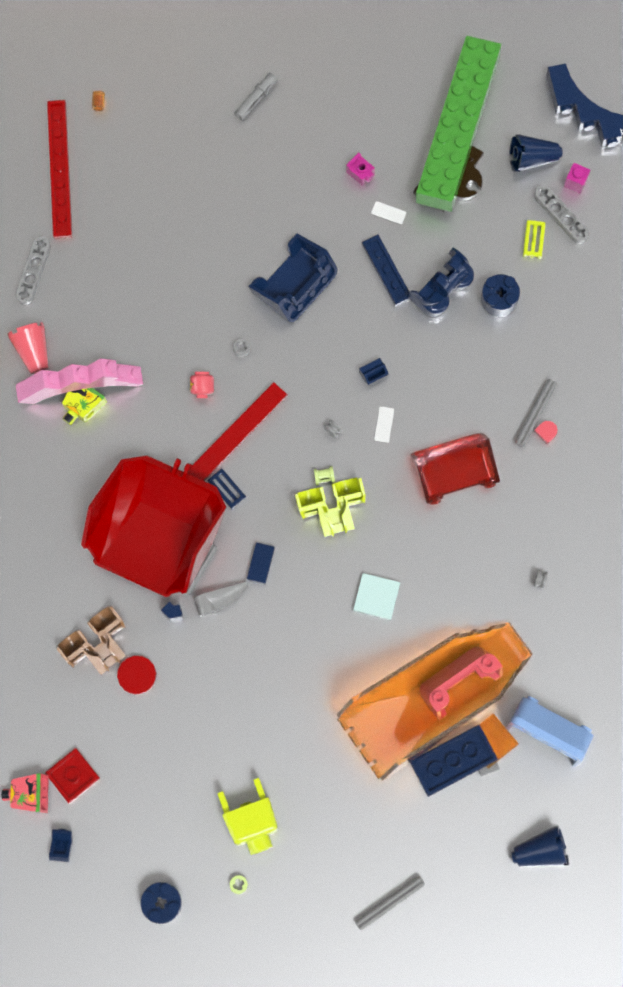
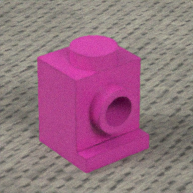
(354, 171)

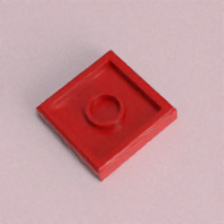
(72, 775)

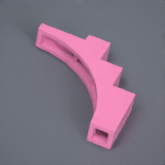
(77, 377)

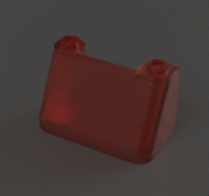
(455, 466)

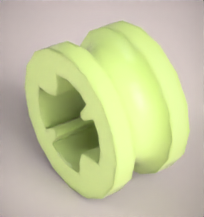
(244, 887)

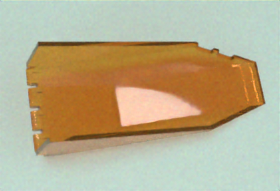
(398, 724)

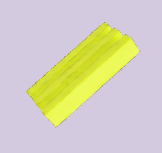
(532, 253)

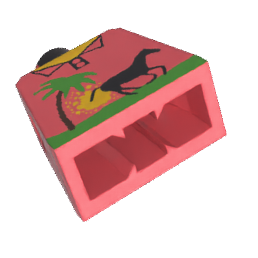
(28, 793)

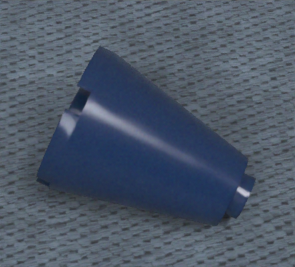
(532, 152)
(542, 850)

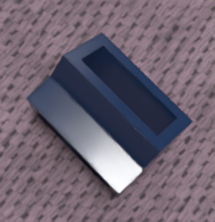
(373, 371)
(172, 612)

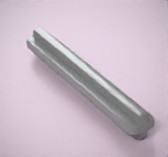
(536, 412)
(390, 903)

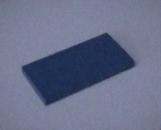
(454, 760)

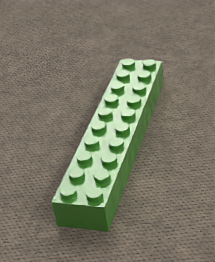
(458, 124)

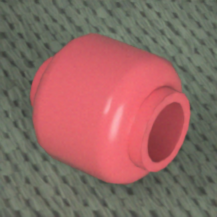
(201, 384)

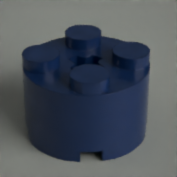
(502, 285)
(165, 892)

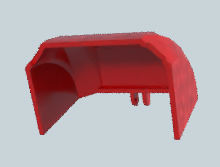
(153, 524)

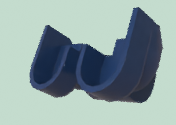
(434, 296)

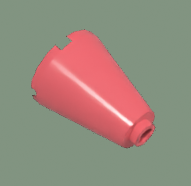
(31, 346)

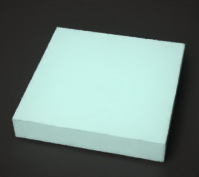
(376, 596)

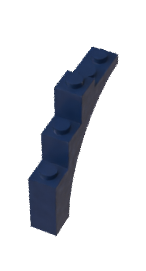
(569, 98)

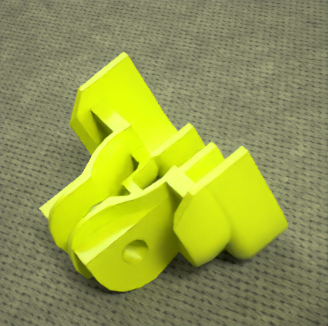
(337, 519)

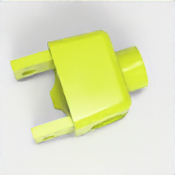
(251, 821)

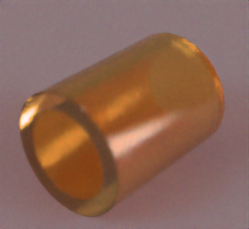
(98, 100)

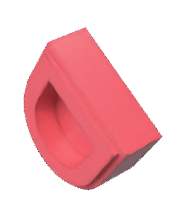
(546, 431)

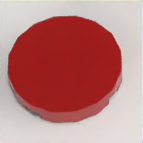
(137, 675)

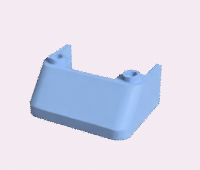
(551, 729)

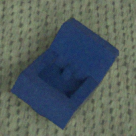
(61, 845)

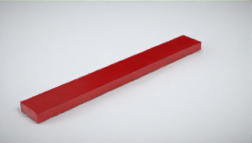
(59, 169)
(238, 432)

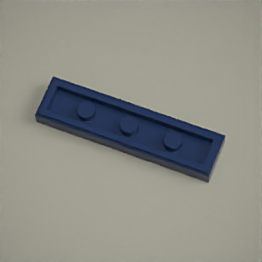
(386, 270)

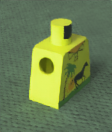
(82, 404)

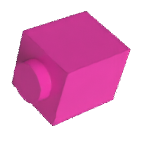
(577, 178)

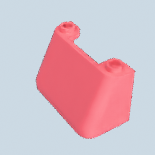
(475, 660)

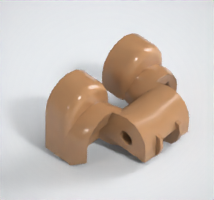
(106, 653)

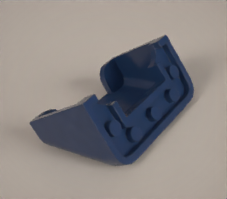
(297, 280)

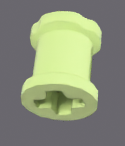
(324, 475)

